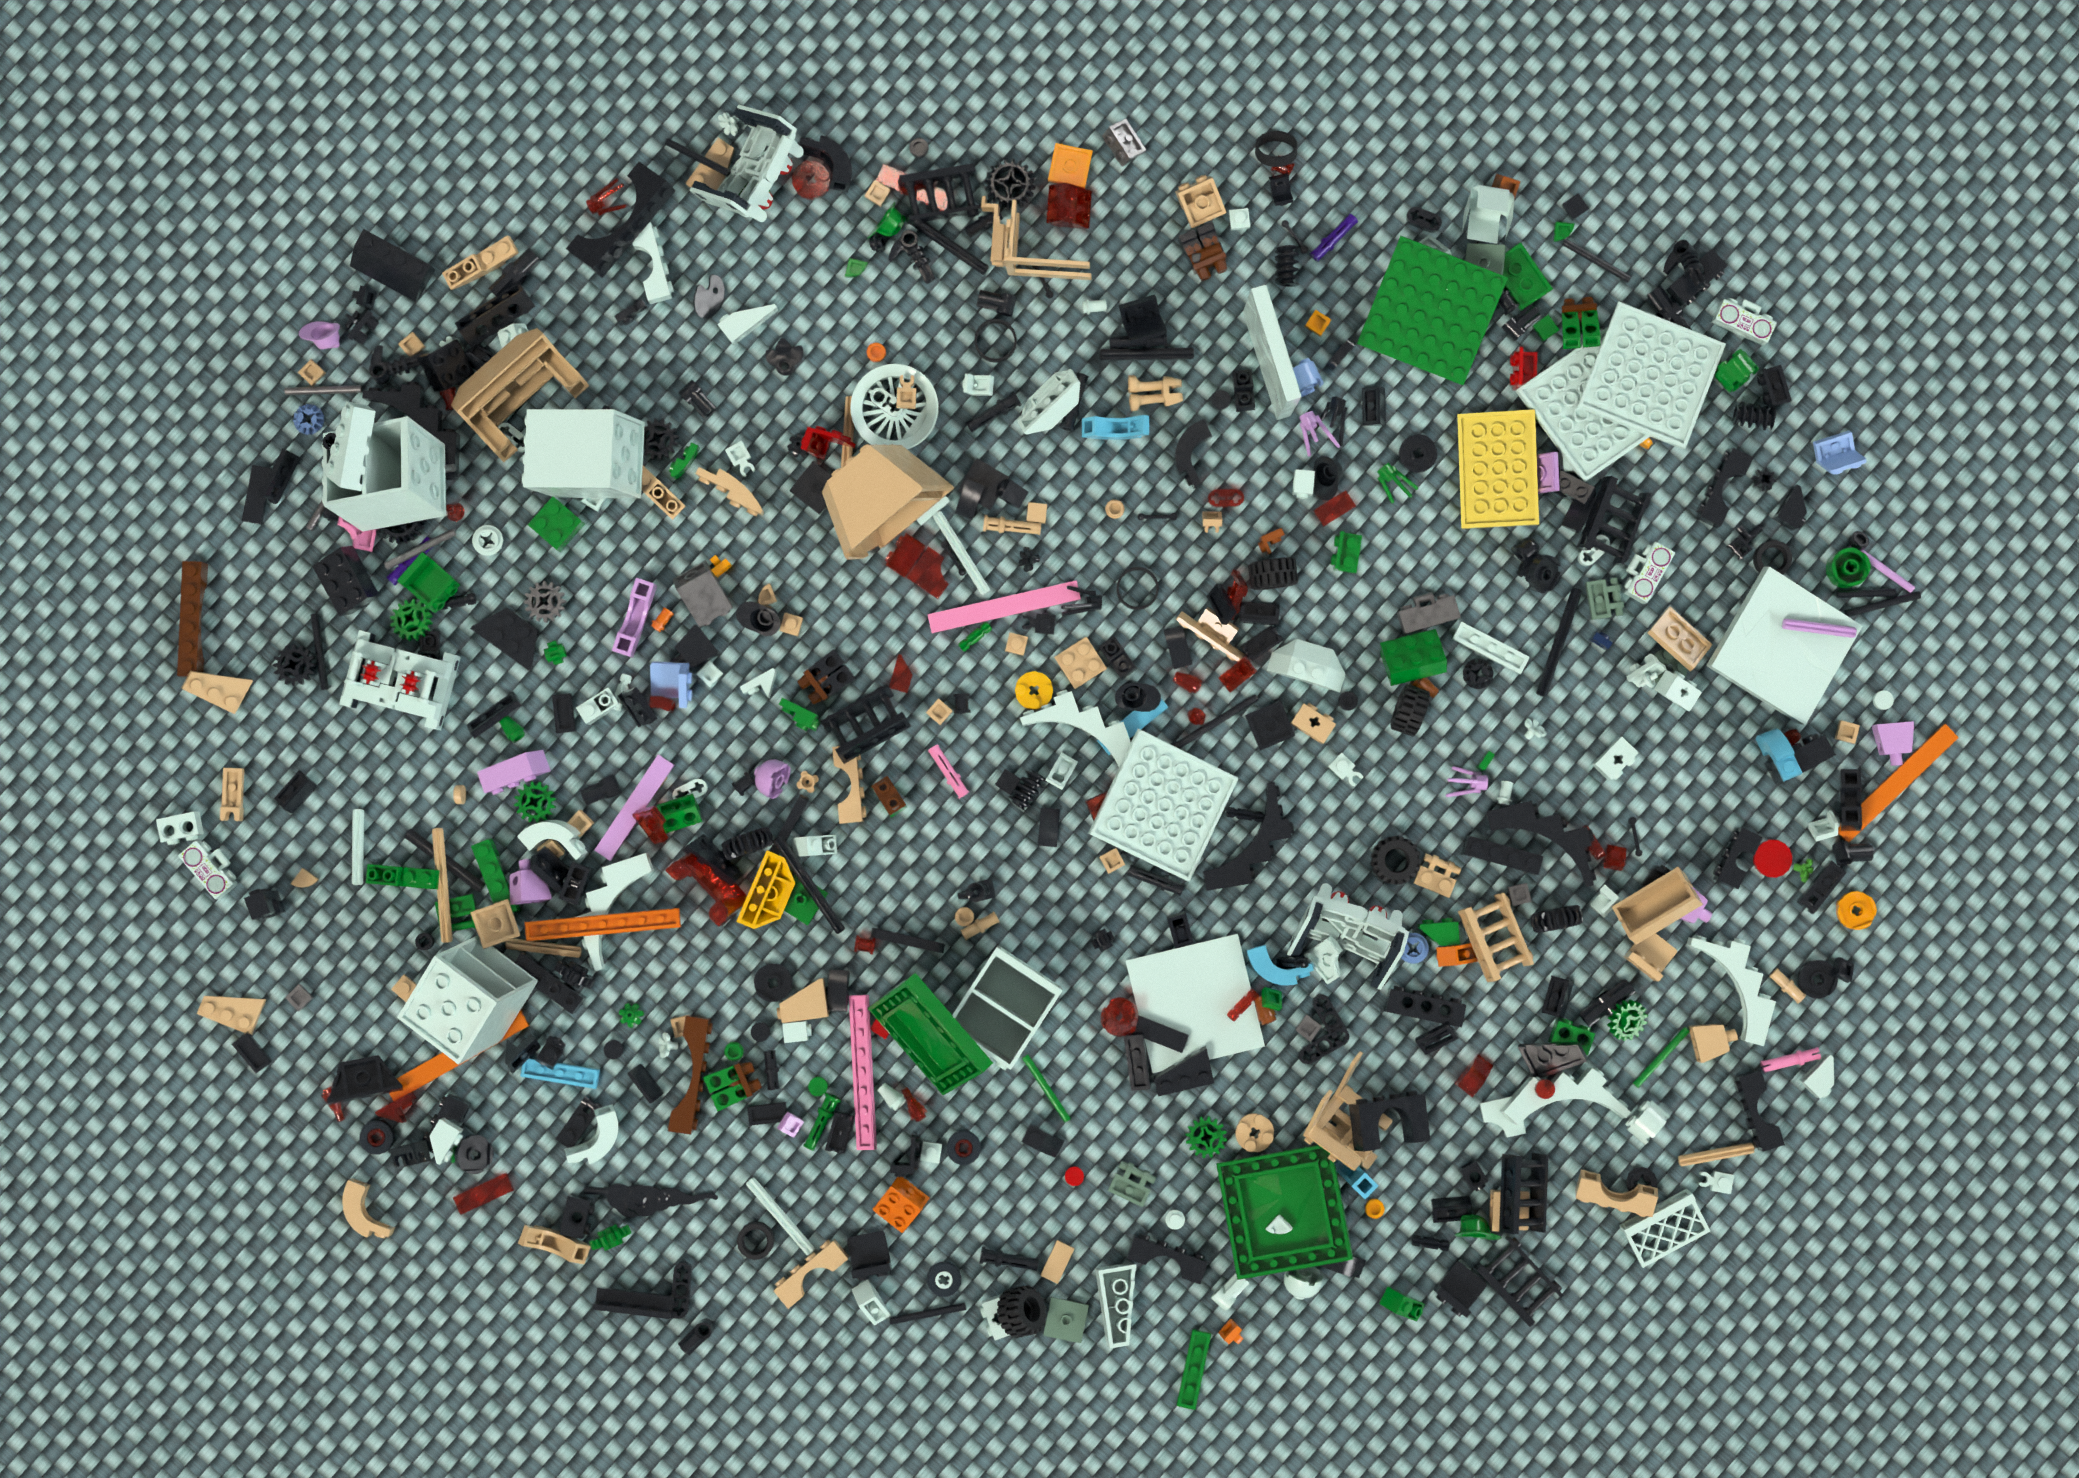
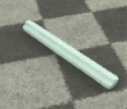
(961, 553)
(780, 1216)

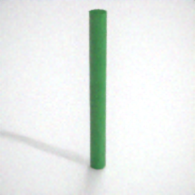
(1661, 1057)
(1046, 1088)

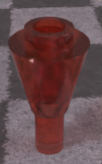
(454, 511)
(336, 1108)
(916, 1110)

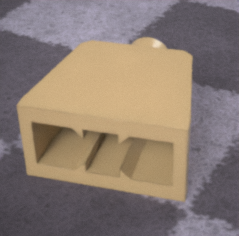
(1710, 1040)

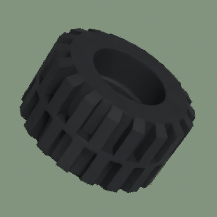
(1273, 573)
(1410, 710)
(1410, 852)
(1021, 1311)

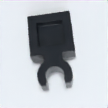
(627, 315)
(1043, 623)

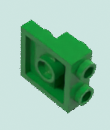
(804, 718)

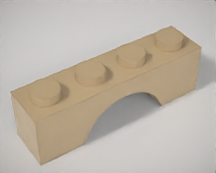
(851, 808)
(1638, 1200)
(830, 1257)

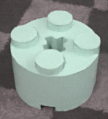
(1647, 1122)

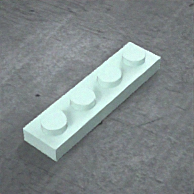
(1490, 648)

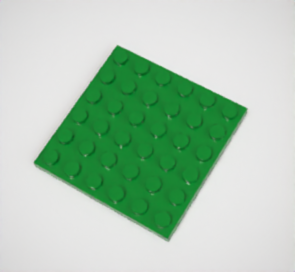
(1432, 310)

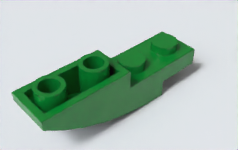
(402, 876)

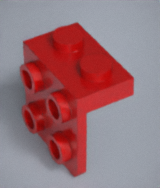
(1524, 367)
(818, 439)

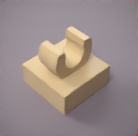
(1211, 519)

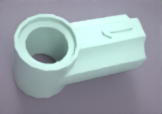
(1227, 1293)

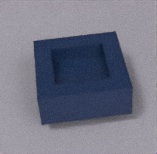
(1601, 640)

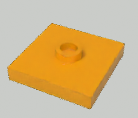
(1070, 165)

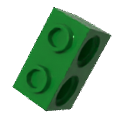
(680, 813)
(1572, 1034)

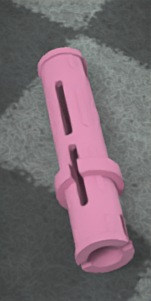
(960, 790)
(1790, 1060)

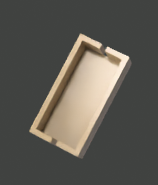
(1657, 905)

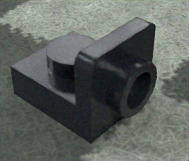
(1280, 189)
(551, 1052)

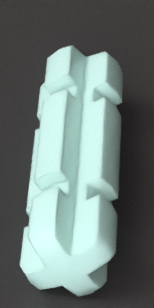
(623, 686)

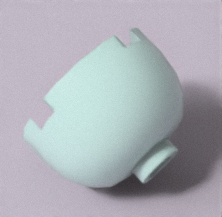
(1303, 1282)

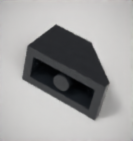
(1792, 510)
(1042, 1140)

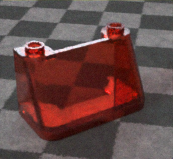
(728, 898)

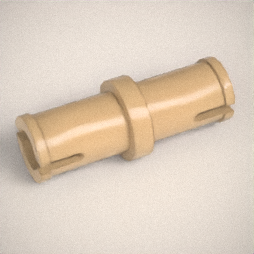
(979, 926)
(1787, 985)

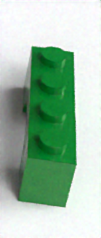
(491, 869)

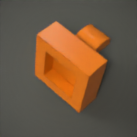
(1231, 1332)

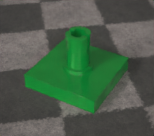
(801, 904)

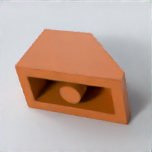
(1456, 955)

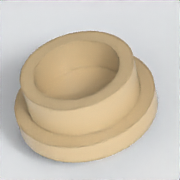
(1114, 509)

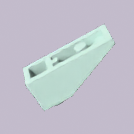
(742, 323)

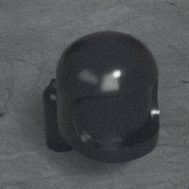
(1525, 552)

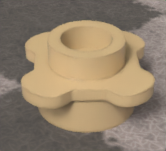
(812, 781)

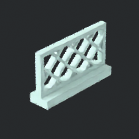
(1662, 1211)

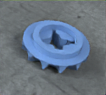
(317, 419)
(1422, 948)

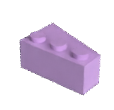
(513, 771)

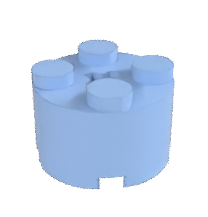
(1307, 376)

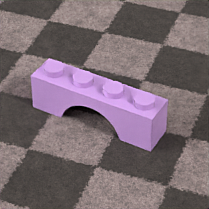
(639, 606)

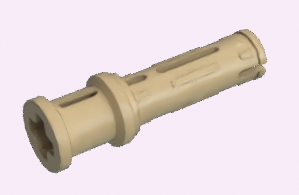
(1002, 525)

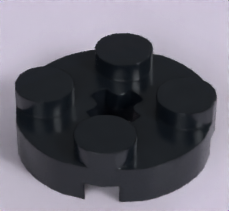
(1407, 458)
(1543, 564)
(770, 972)
(1806, 981)
(464, 1149)

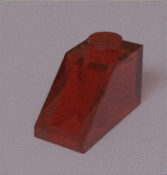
(1474, 1076)

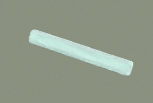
(357, 846)

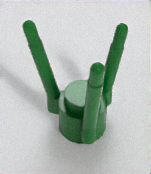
(1389, 473)

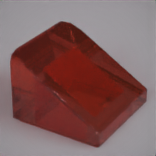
(1615, 857)

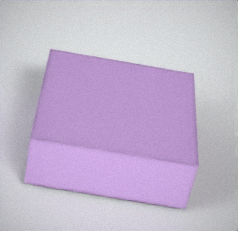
(790, 1124)

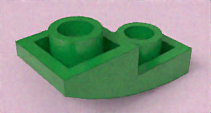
(680, 466)

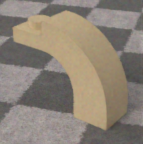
(356, 1212)
(551, 1241)

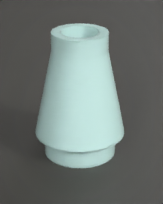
(891, 1096)

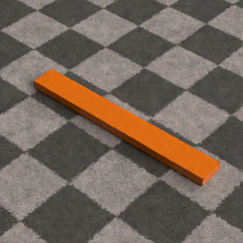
(1903, 777)
(602, 924)
(442, 1064)

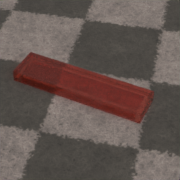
(889, 177)

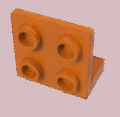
(901, 1204)

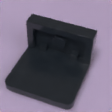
(1142, 319)
(901, 1169)
(869, 1255)
(1460, 1289)

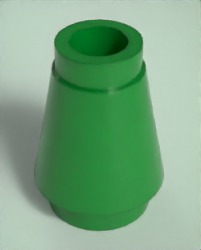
(512, 729)

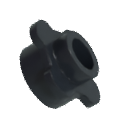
(877, 242)

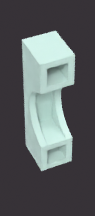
(657, 285)

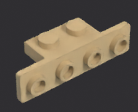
(1213, 631)

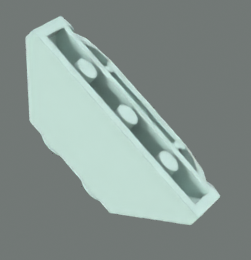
(1050, 402)
(1308, 664)

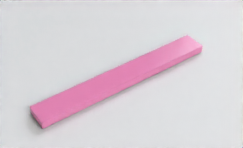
(1003, 607)
(862, 1072)

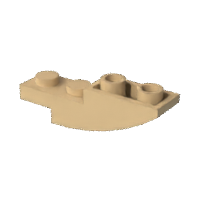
(480, 264)
(738, 493)
(660, 494)

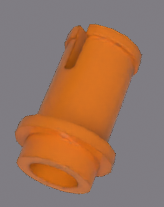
(662, 620)

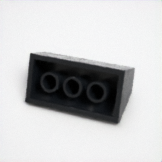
(390, 265)

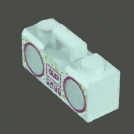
(1744, 323)
(1647, 578)
(206, 869)

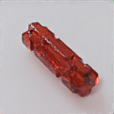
(1242, 1005)

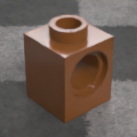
(1506, 183)

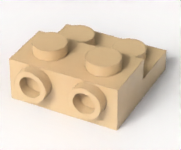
(1200, 200)

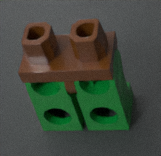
(1577, 317)
(889, 796)
(737, 1082)

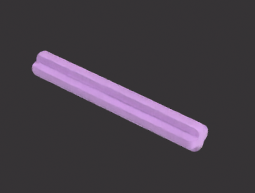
(1820, 628)

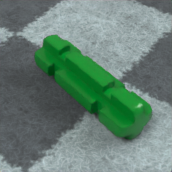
(975, 636)

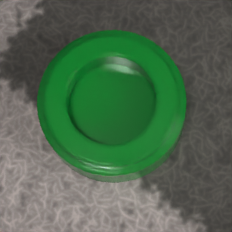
(818, 1086)

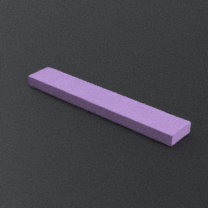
(638, 800)

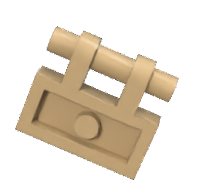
(1435, 881)

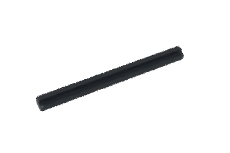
(1559, 642)
(808, 884)

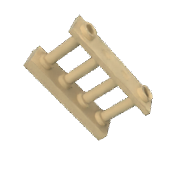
(1482, 950)

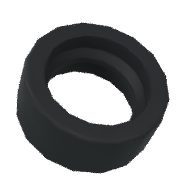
(1757, 557)
(741, 1244)

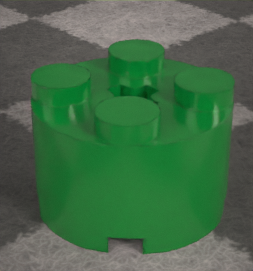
(1736, 371)
(1852, 557)

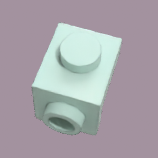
(508, 333)
(978, 385)
(1825, 827)

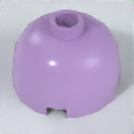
(771, 776)

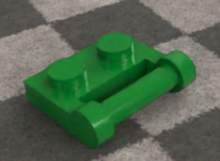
(460, 907)

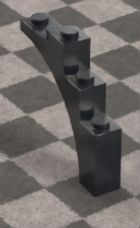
(411, 403)
(1272, 828)
(1573, 841)

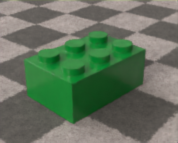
(1413, 657)

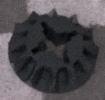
(1469, 676)
(1635, 1175)

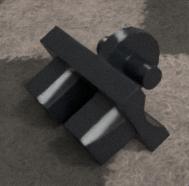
(356, 332)

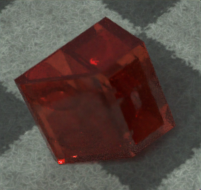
(1069, 206)

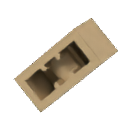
(1318, 733)

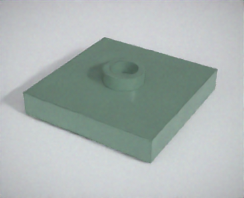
(1487, 256)
(1066, 1319)

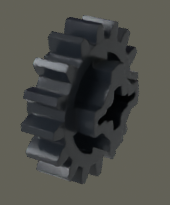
(665, 435)
(290, 659)
(574, 974)

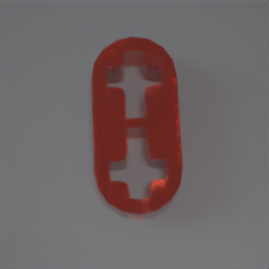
(1225, 493)
(1596, 849)

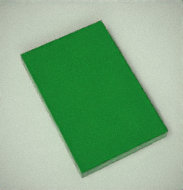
(1524, 277)

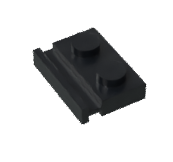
(637, 706)

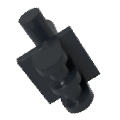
(1740, 545)

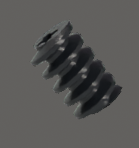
(1286, 266)
(1754, 415)
(1027, 789)

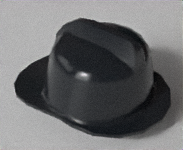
(1326, 478)
(758, 618)
(1137, 697)

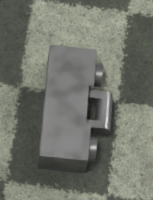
(1419, 618)

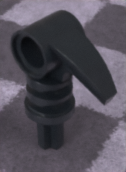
(915, 252)
(1688, 256)
(389, 368)
(979, 891)

